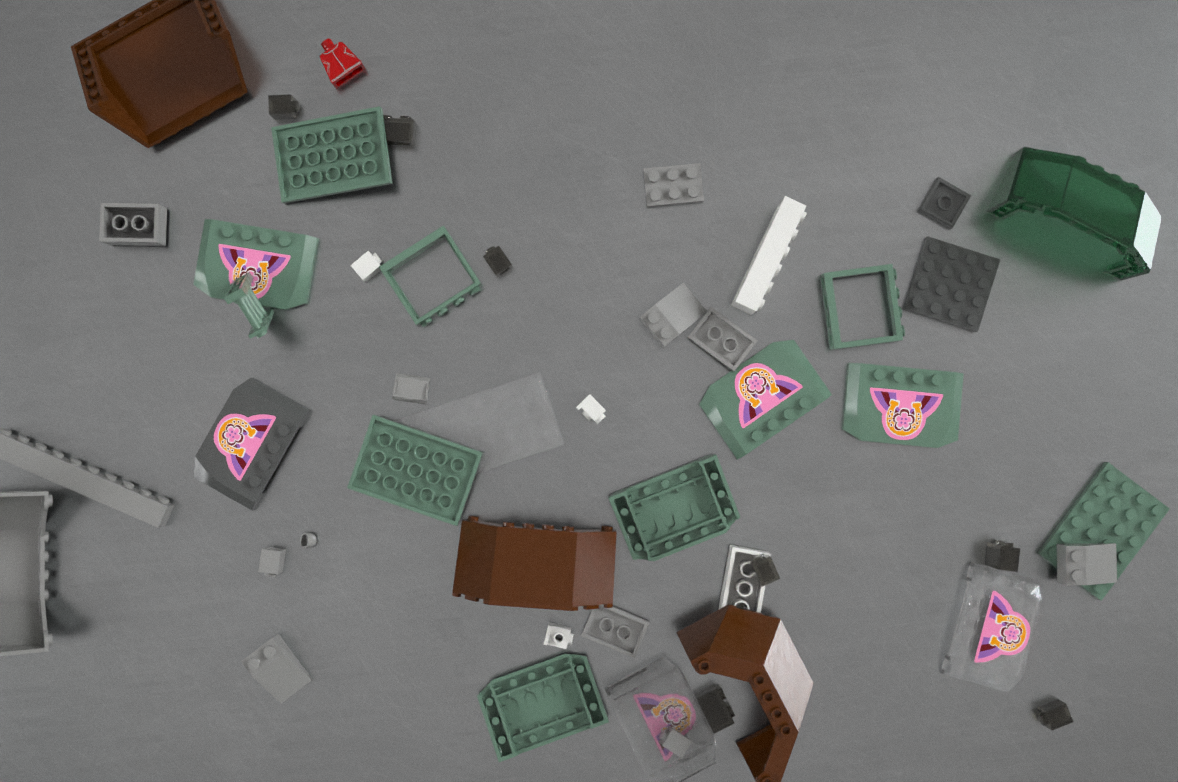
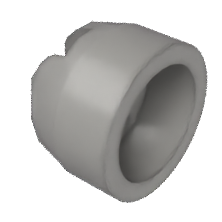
(308, 540)

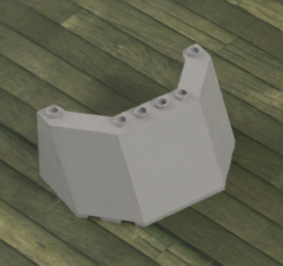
(23, 572)

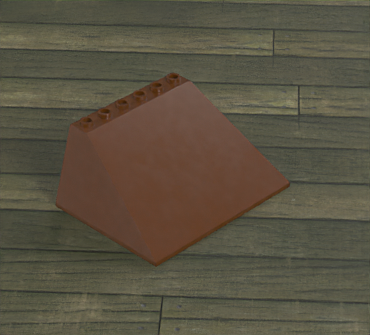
(160, 68)

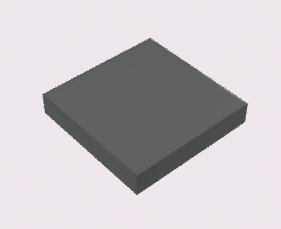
(944, 203)

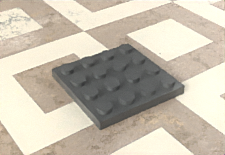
(951, 284)

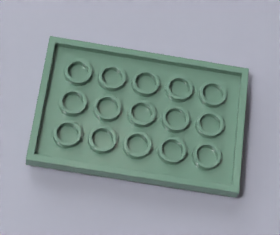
(332, 155)
(415, 470)
(1108, 512)

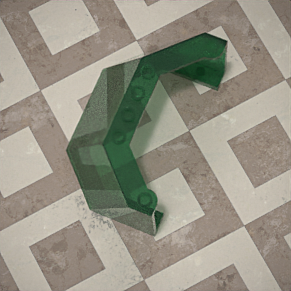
(1086, 199)

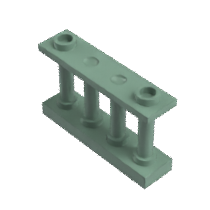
(242, 294)

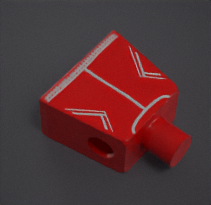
(340, 62)

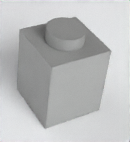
(272, 561)
(674, 741)

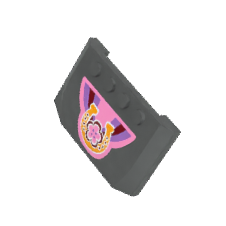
(248, 441)

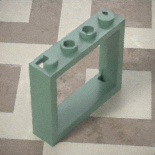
(415, 250)
(831, 310)

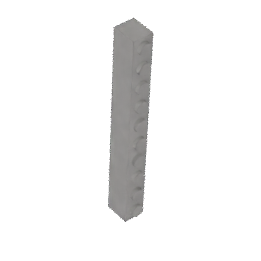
(84, 480)

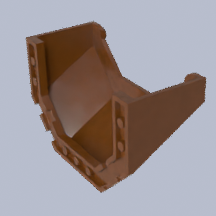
(535, 565)
(762, 653)

